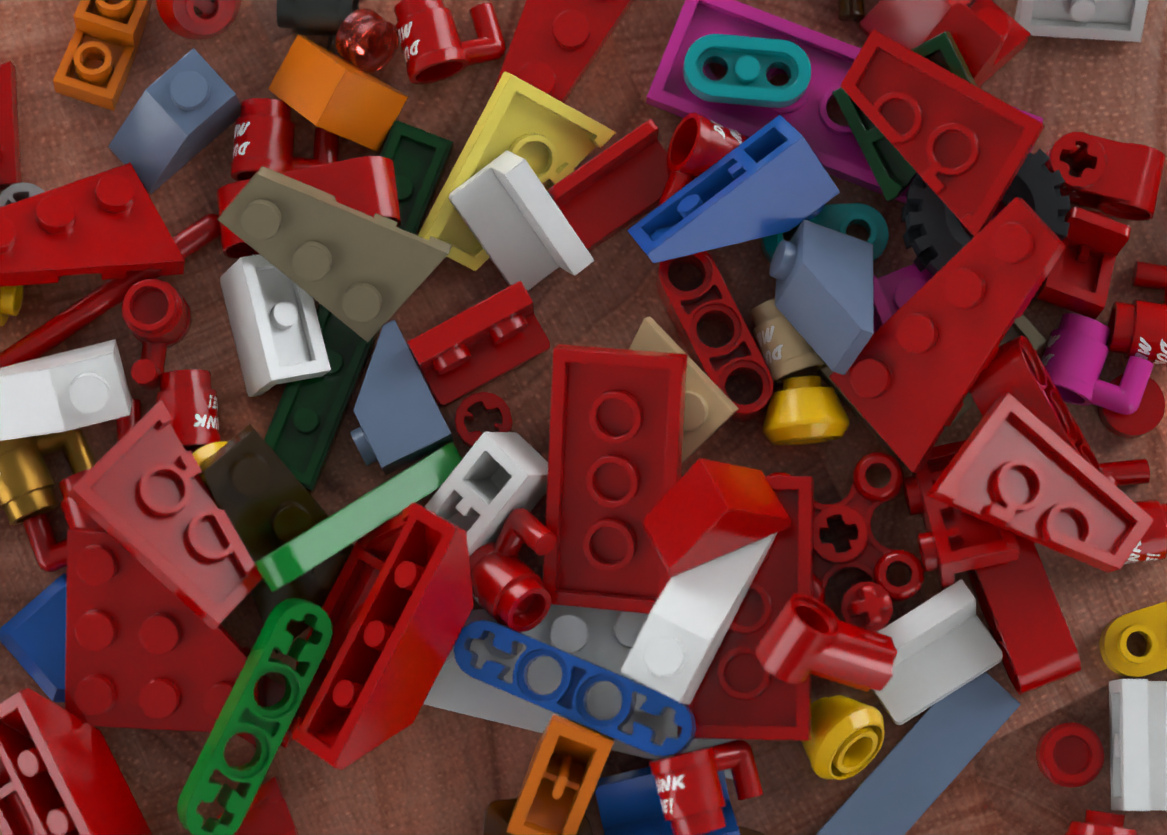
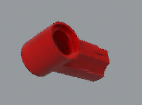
(813, 641)

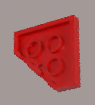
(137, 648)

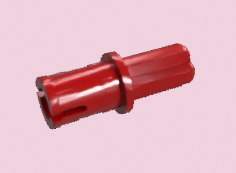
(867, 606)

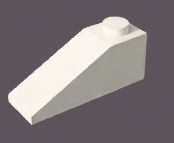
(63, 391)
(488, 484)
(692, 622)

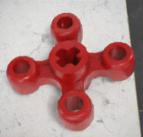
(865, 552)

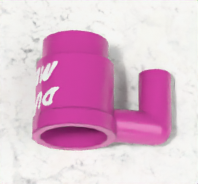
(1075, 362)

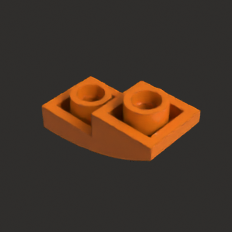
(101, 50)

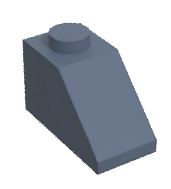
(175, 120)
(826, 291)
(396, 407)

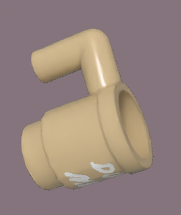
(782, 345)

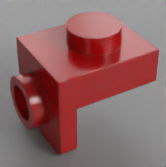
(1086, 265)

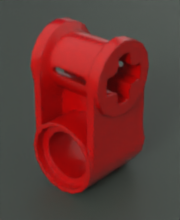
(1112, 177)

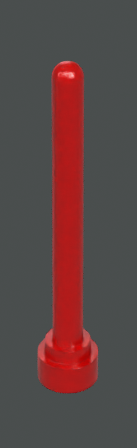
(103, 298)

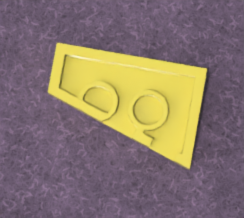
(527, 124)

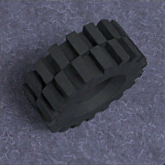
(937, 232)

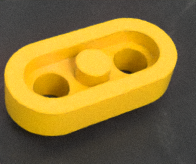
(1152, 625)

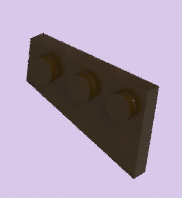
(267, 512)

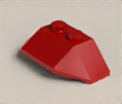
(392, 632)
(60, 774)

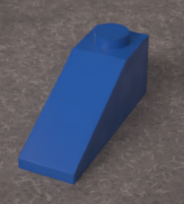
(745, 196)

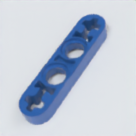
(571, 695)

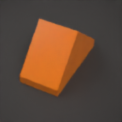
(337, 94)
(560, 779)

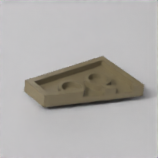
(338, 255)

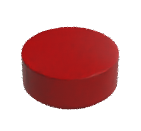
(1141, 421)
(1070, 755)

